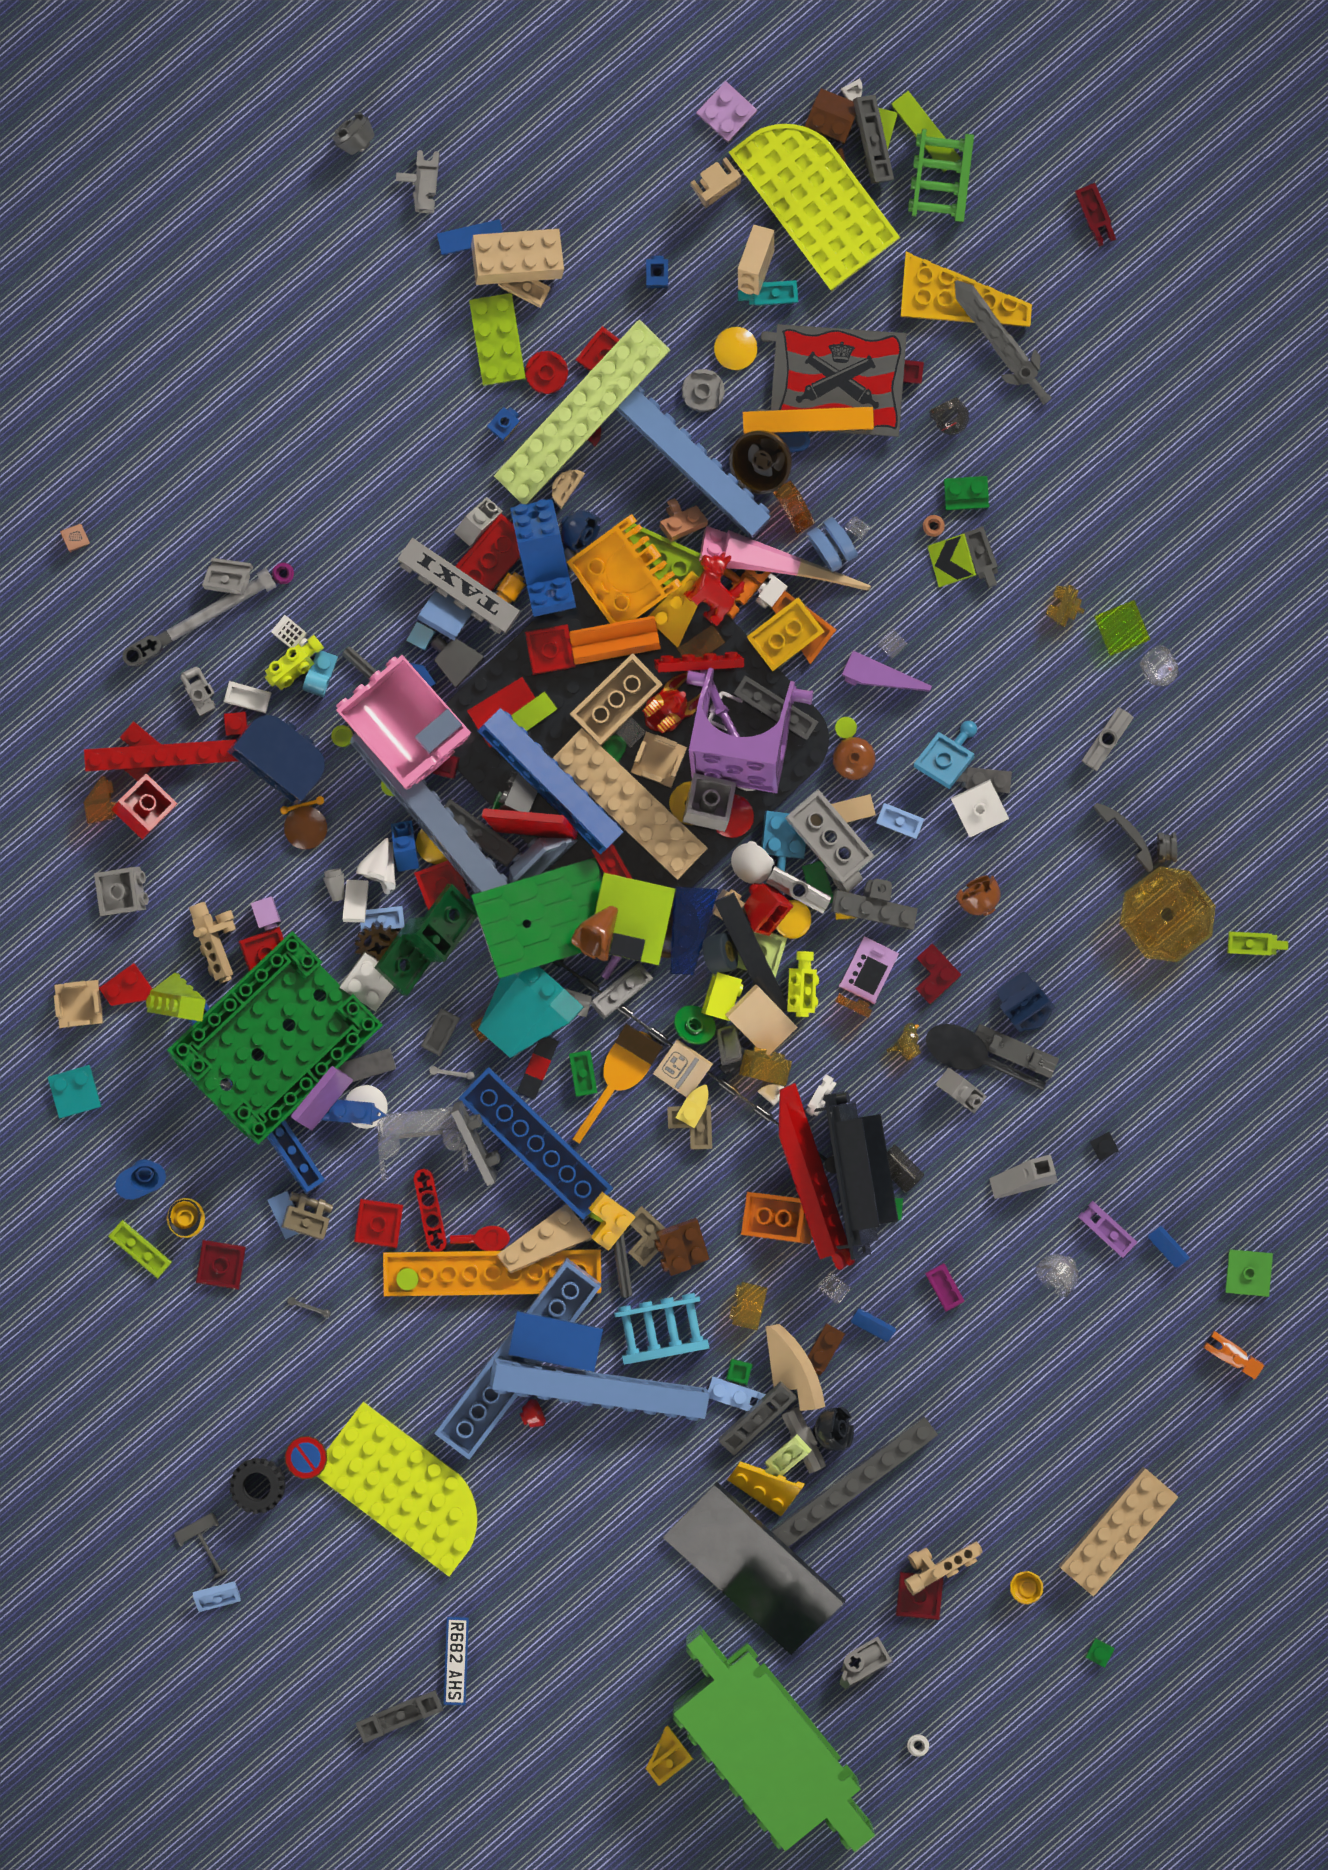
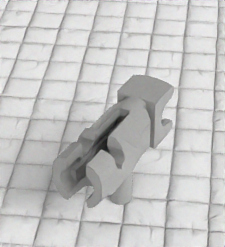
(424, 181)

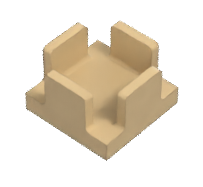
(716, 182)
(658, 759)
(78, 1003)

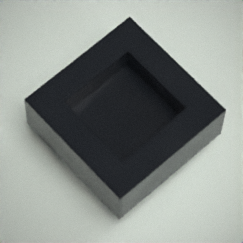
(1104, 1146)

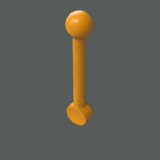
(319, 800)

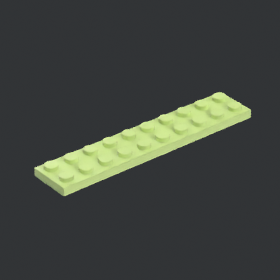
(582, 412)

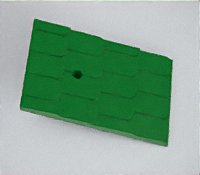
(552, 904)

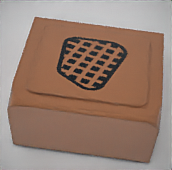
(75, 537)

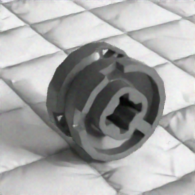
(1166, 847)

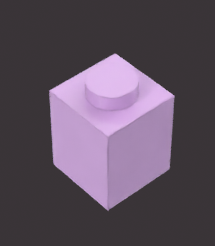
(266, 913)

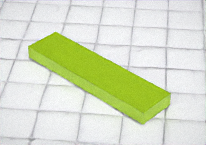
(916, 120)

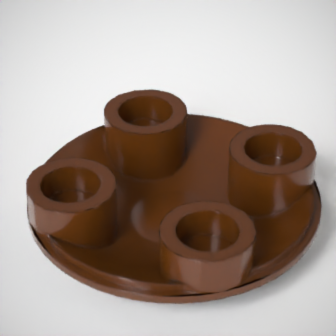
(305, 827)

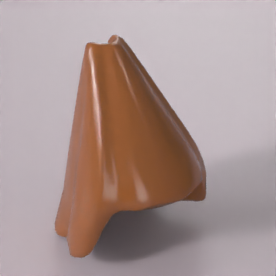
(596, 933)

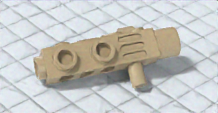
(210, 941)
(947, 1566)

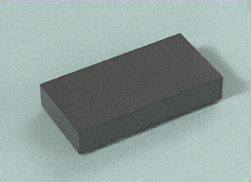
(440, 1032)

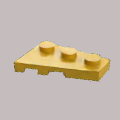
(676, 611)
(769, 1490)

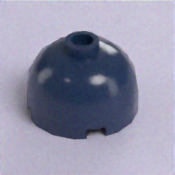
(579, 530)

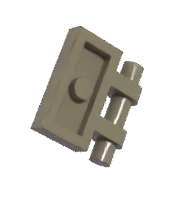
(306, 1222)

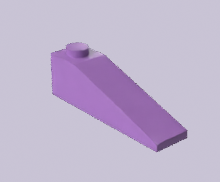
(873, 673)

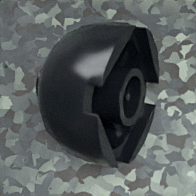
(833, 1429)

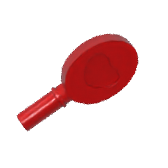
(487, 1238)

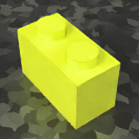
(721, 995)

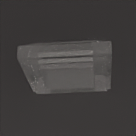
(857, 527)
(834, 1287)

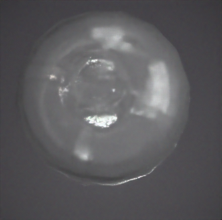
(1059, 1273)

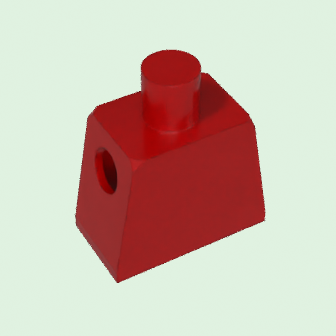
(766, 908)

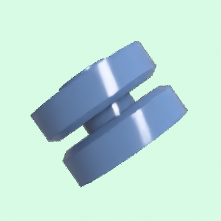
(835, 542)

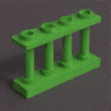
(961, 166)

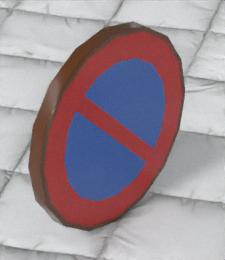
(306, 1457)

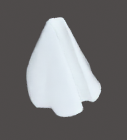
(380, 866)

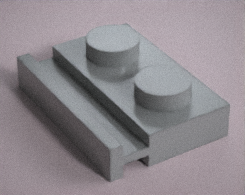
(227, 576)

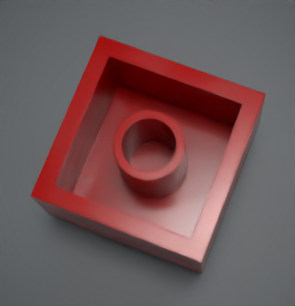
(144, 806)

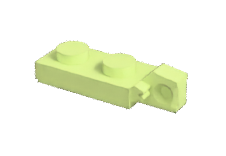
(787, 1456)

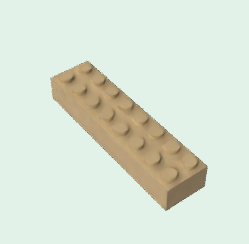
(630, 804)

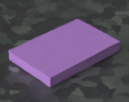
(321, 1098)

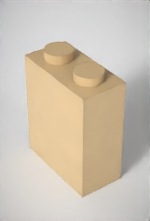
(755, 260)

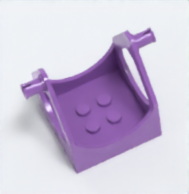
(747, 761)

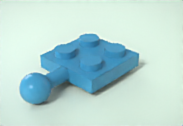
(947, 759)
(781, 838)

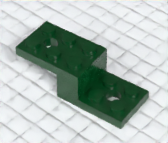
(427, 939)

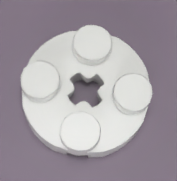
(817, 1100)

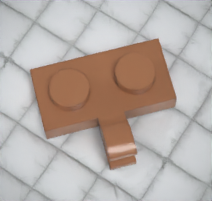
(681, 522)

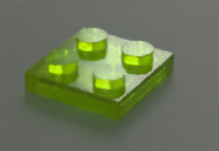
(1122, 628)

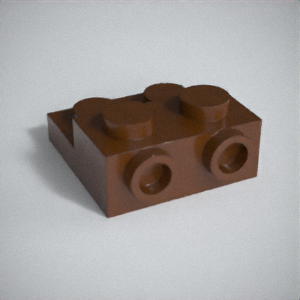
(681, 1246)

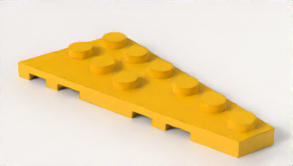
(931, 295)

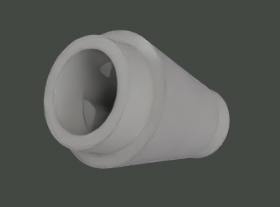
(335, 884)

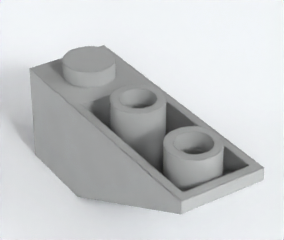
(1024, 1177)

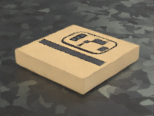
(682, 1068)

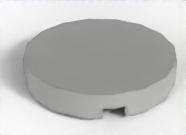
(703, 390)

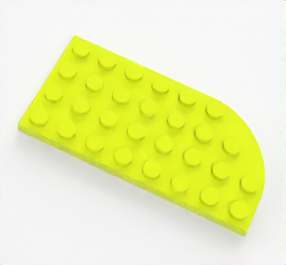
(815, 199)
(403, 1488)

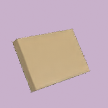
(761, 1020)

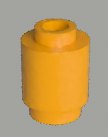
(511, 587)

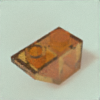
(794, 507)
(99, 802)

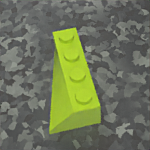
(176, 999)

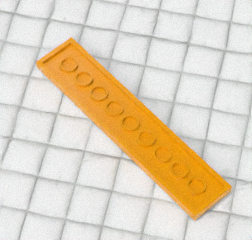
(478, 1272)

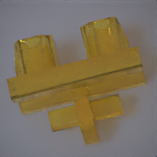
(1068, 607)

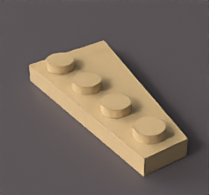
(552, 1235)

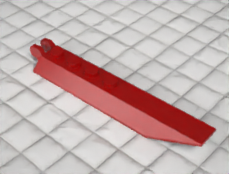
(811, 1179)

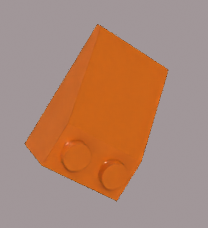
(775, 1218)

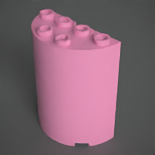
(392, 713)

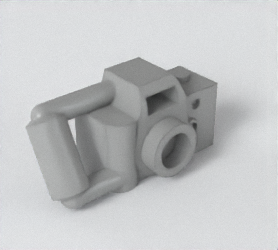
(197, 691)

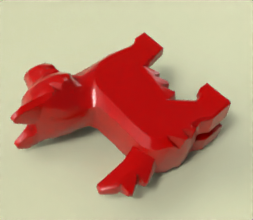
(710, 589)

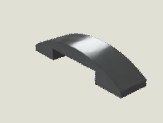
(1143, 856)
(399, 1715)

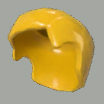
(1026, 1587)

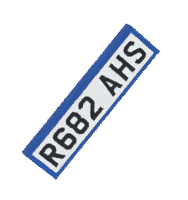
(456, 1660)

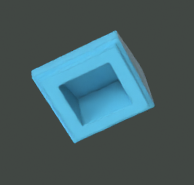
(421, 636)

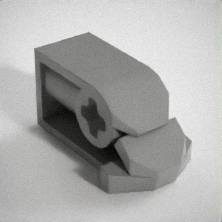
(873, 1658)

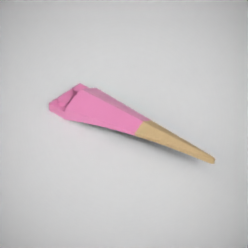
(756, 556)

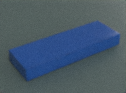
(461, 238)

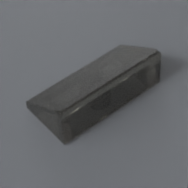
(903, 1170)

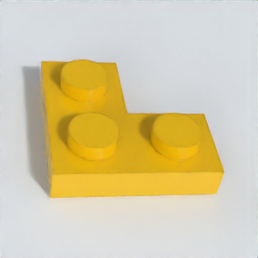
(614, 1222)

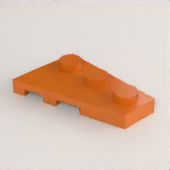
(813, 648)

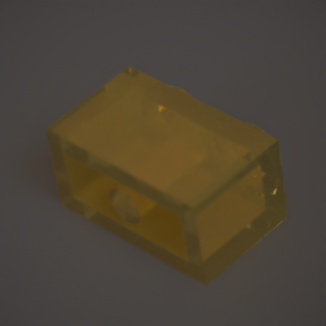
(765, 1067)
(748, 1306)

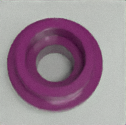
(283, 566)

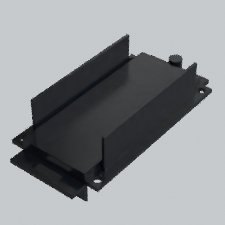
(861, 1172)

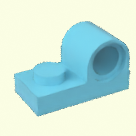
(320, 673)

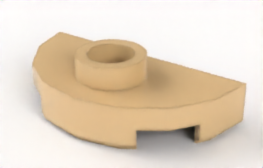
(565, 485)

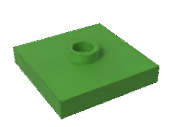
(1248, 1272)

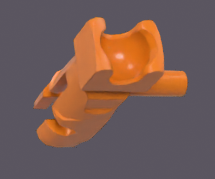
(752, 584)
(1234, 1356)

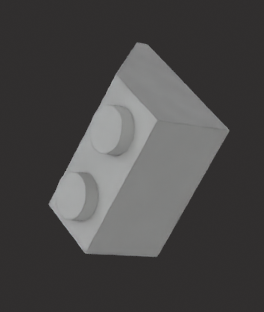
(709, 802)

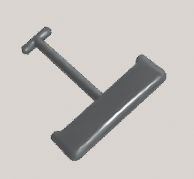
(197, 1528)

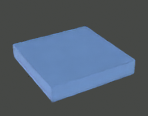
(444, 615)

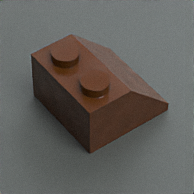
(832, 116)

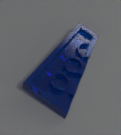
(690, 923)

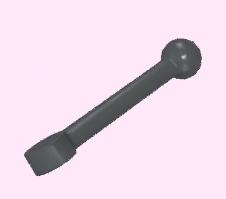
(292, 1301)

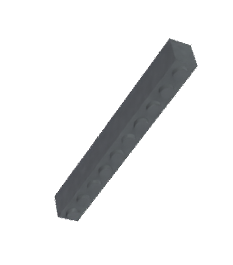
(855, 1481)

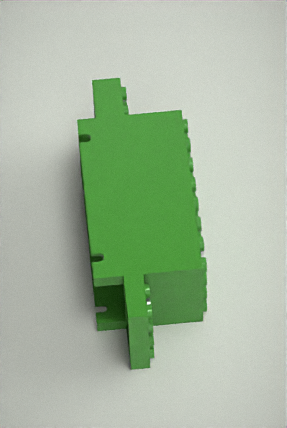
(768, 1748)

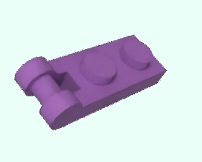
(1108, 1230)

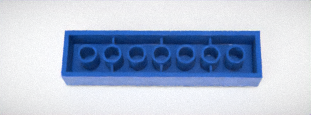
(535, 1142)

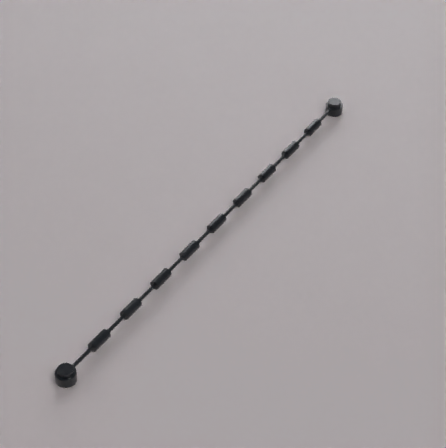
(829, 1162)

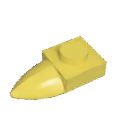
(694, 1106)

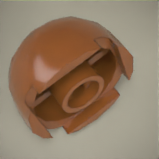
(854, 758)
(980, 897)

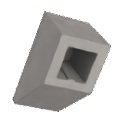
(477, 521)
(961, 1090)

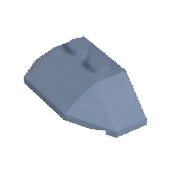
(539, 857)

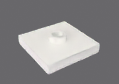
(979, 808)

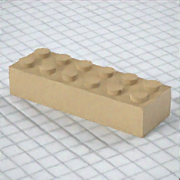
(1118, 1531)

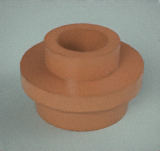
(938, 520)

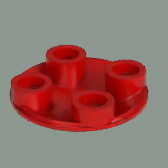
(740, 818)

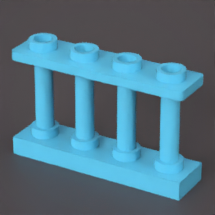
(675, 1346)

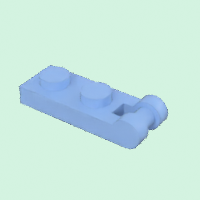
(732, 1393)

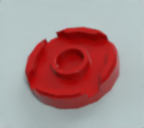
(546, 372)

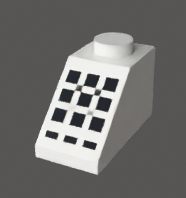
(289, 632)

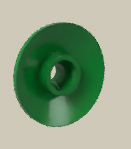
(690, 1017)

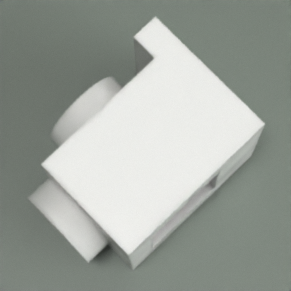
(770, 591)

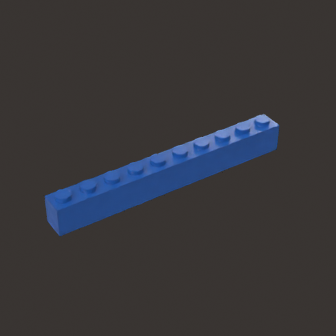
(291, 1152)

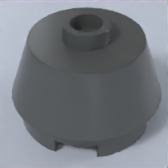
(354, 134)

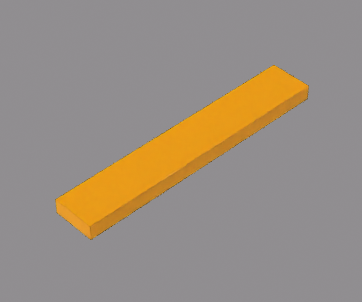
(809, 420)

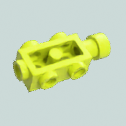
(293, 667)
(801, 988)

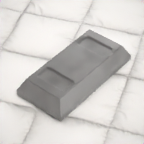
(729, 1044)

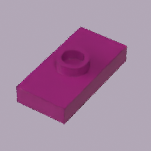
(944, 1287)

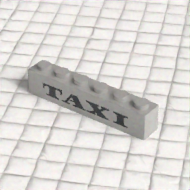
(459, 586)

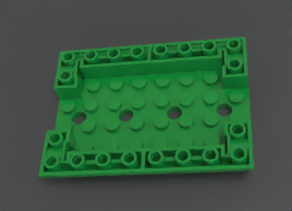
(253, 1019)

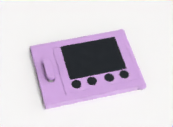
(869, 970)

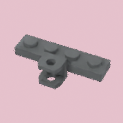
(875, 905)

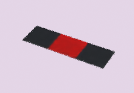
(537, 1067)

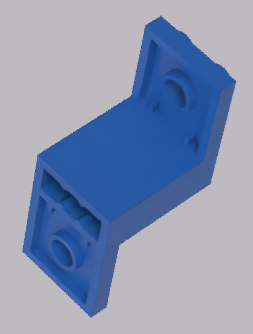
(542, 557)

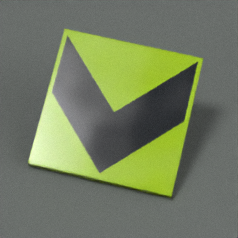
(951, 560)

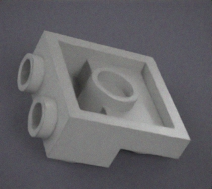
(121, 891)

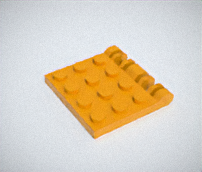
(620, 575)

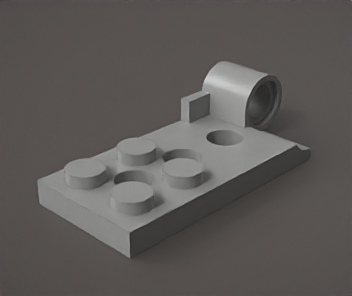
(843, 871)

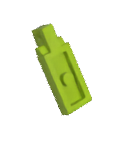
(1254, 943)

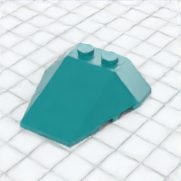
(526, 1010)

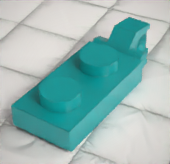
(772, 294)

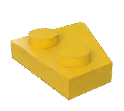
(667, 1757)

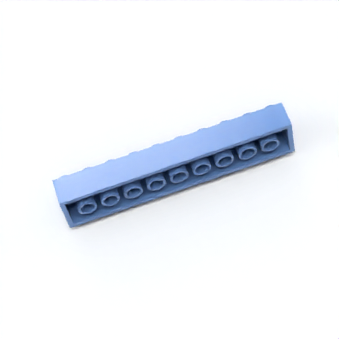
(694, 462)
(479, 1405)

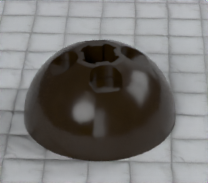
(753, 467)

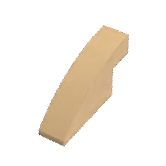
(793, 1368)

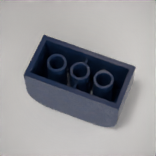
(280, 756)

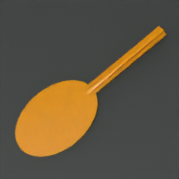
(621, 1072)

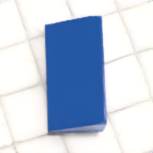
(1168, 1246)
(873, 1324)

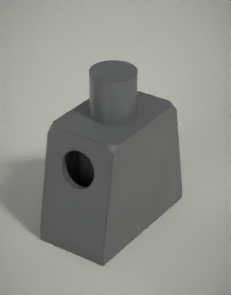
(456, 659)

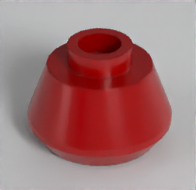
(533, 1414)

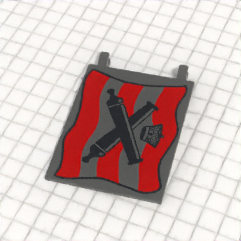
(839, 371)

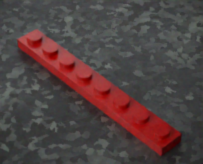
(158, 755)

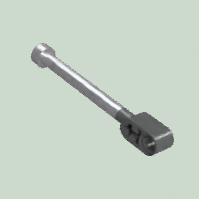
(263, 581)

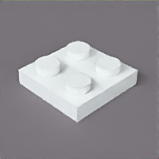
(367, 982)

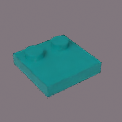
(74, 1091)

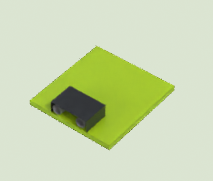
(640, 918)

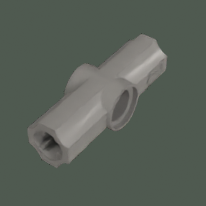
(1099, 751)
(811, 897)
(797, 1425)

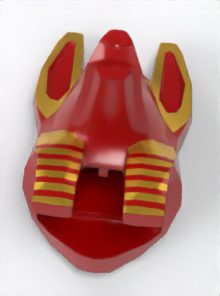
(669, 706)

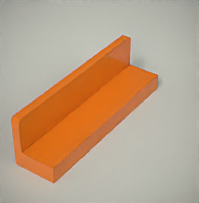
(614, 640)

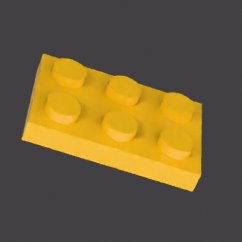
(785, 634)

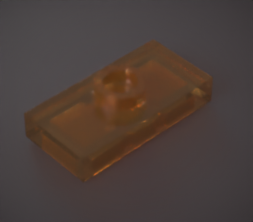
(702, 643)

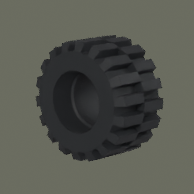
(248, 1502)

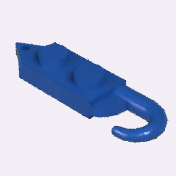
(353, 1112)

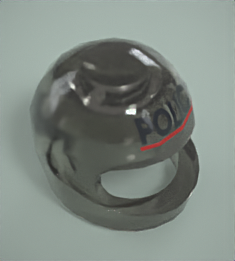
(951, 416)

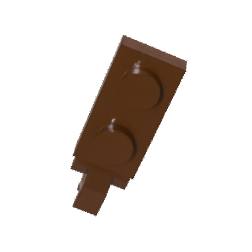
(825, 1348)

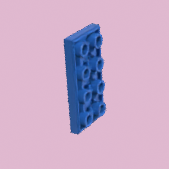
(555, 1341)

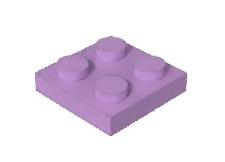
(726, 111)

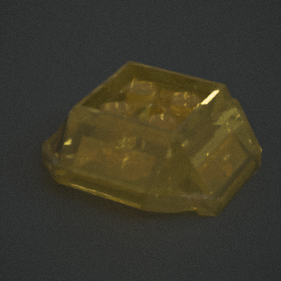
(1191, 912)

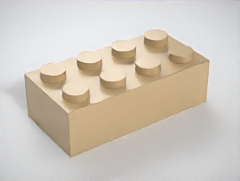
(517, 256)
(616, 699)

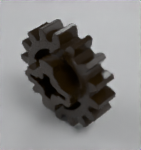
(370, 947)

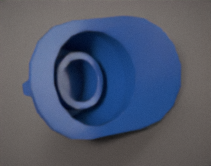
(140, 1179)

